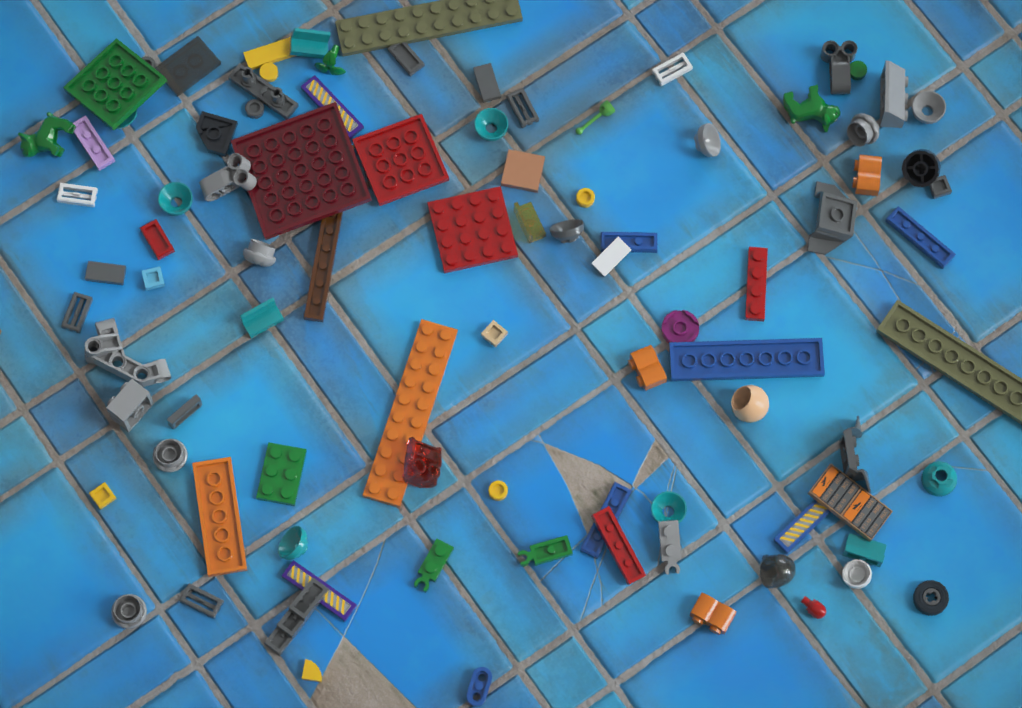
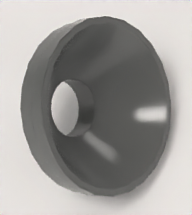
(567, 230)

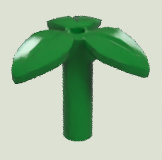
(329, 61)

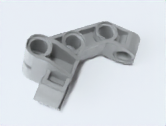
(109, 349)

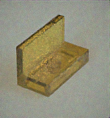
(529, 222)

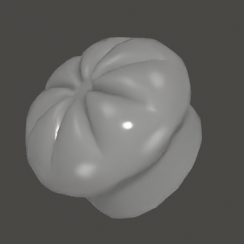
(863, 130)
(260, 253)
(170, 455)
(128, 611)

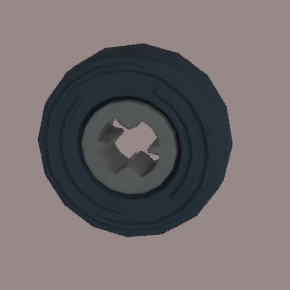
(927, 588)

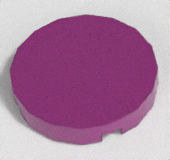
(680, 327)

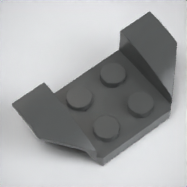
(834, 219)
(849, 459)

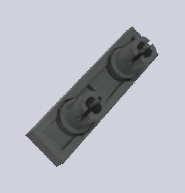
(263, 91)

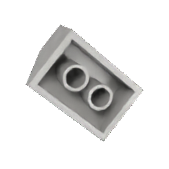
(893, 96)

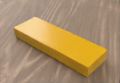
(268, 54)

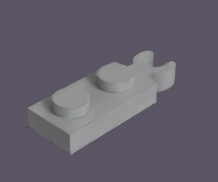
(670, 544)

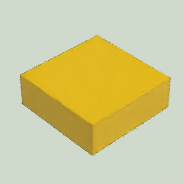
(102, 495)

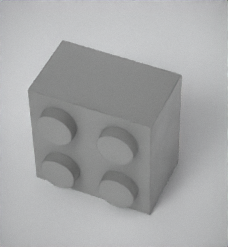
(129, 405)

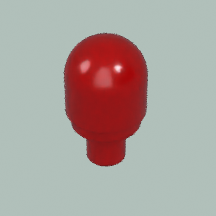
(814, 608)

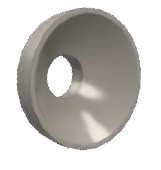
(932, 100)
(708, 140)

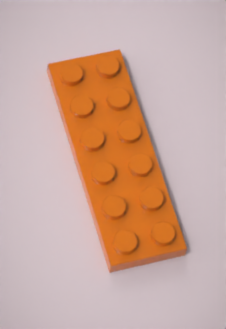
(219, 516)

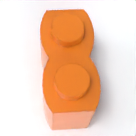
(868, 175)
(647, 367)
(712, 613)

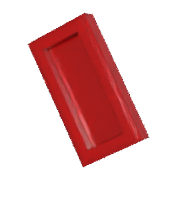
(157, 239)

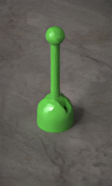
(606, 109)

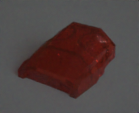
(422, 464)

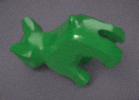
(811, 108)
(46, 137)

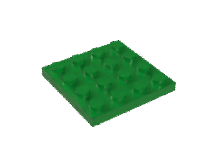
(115, 84)

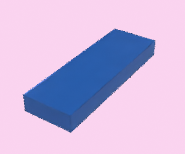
(634, 240)

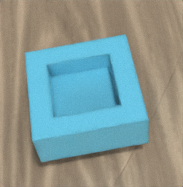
(153, 278)

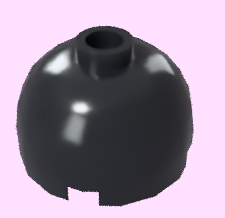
(921, 167)

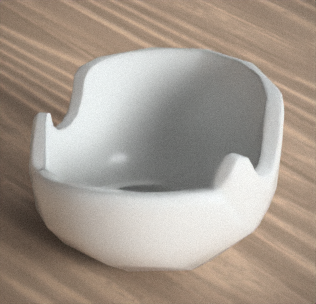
(857, 574)

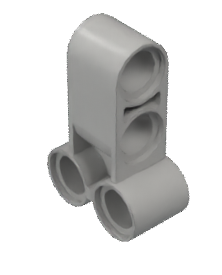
(228, 178)

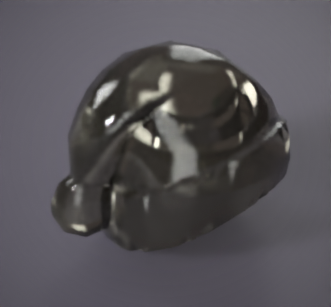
(776, 570)

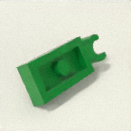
(547, 551)
(434, 563)

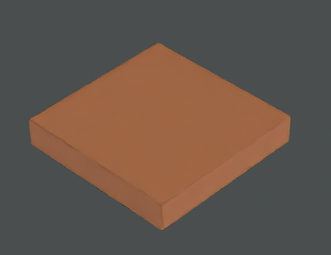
(523, 170)

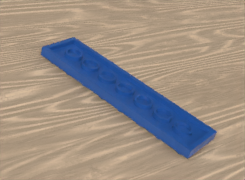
(746, 359)

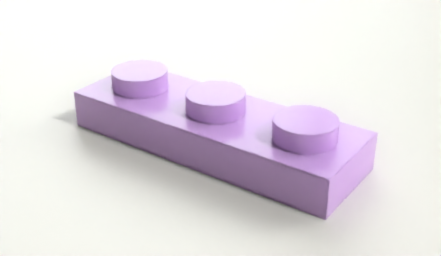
(93, 143)

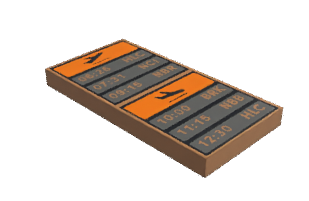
(850, 502)

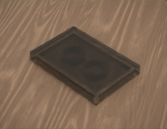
(188, 65)

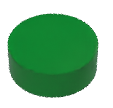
(858, 70)

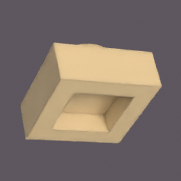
(494, 333)

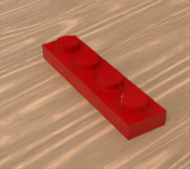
(756, 284)
(618, 545)

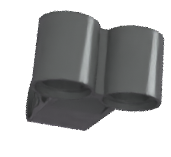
(839, 65)

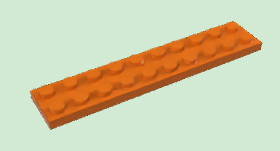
(410, 410)

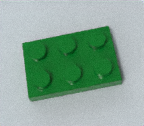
(281, 474)

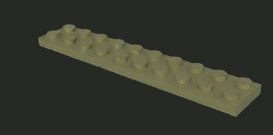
(423, 23)
(954, 359)

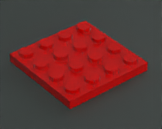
(400, 159)
(472, 229)

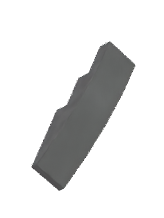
(296, 616)

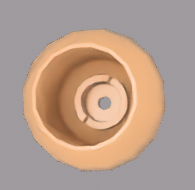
(750, 403)

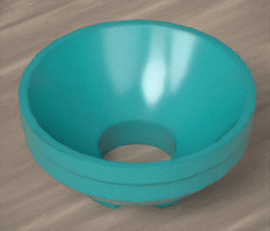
(491, 116)
(172, 191)
(933, 485)
(672, 500)
(293, 543)

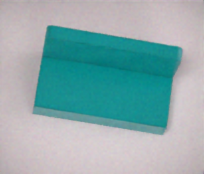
(309, 43)
(261, 318)
(861, 549)

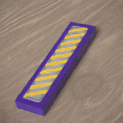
(323, 96)
(333, 600)

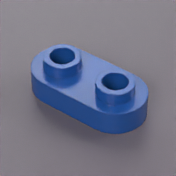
(479, 687)

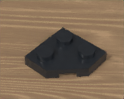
(216, 132)

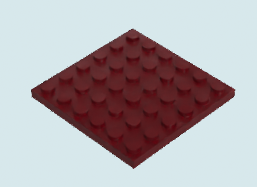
(302, 170)

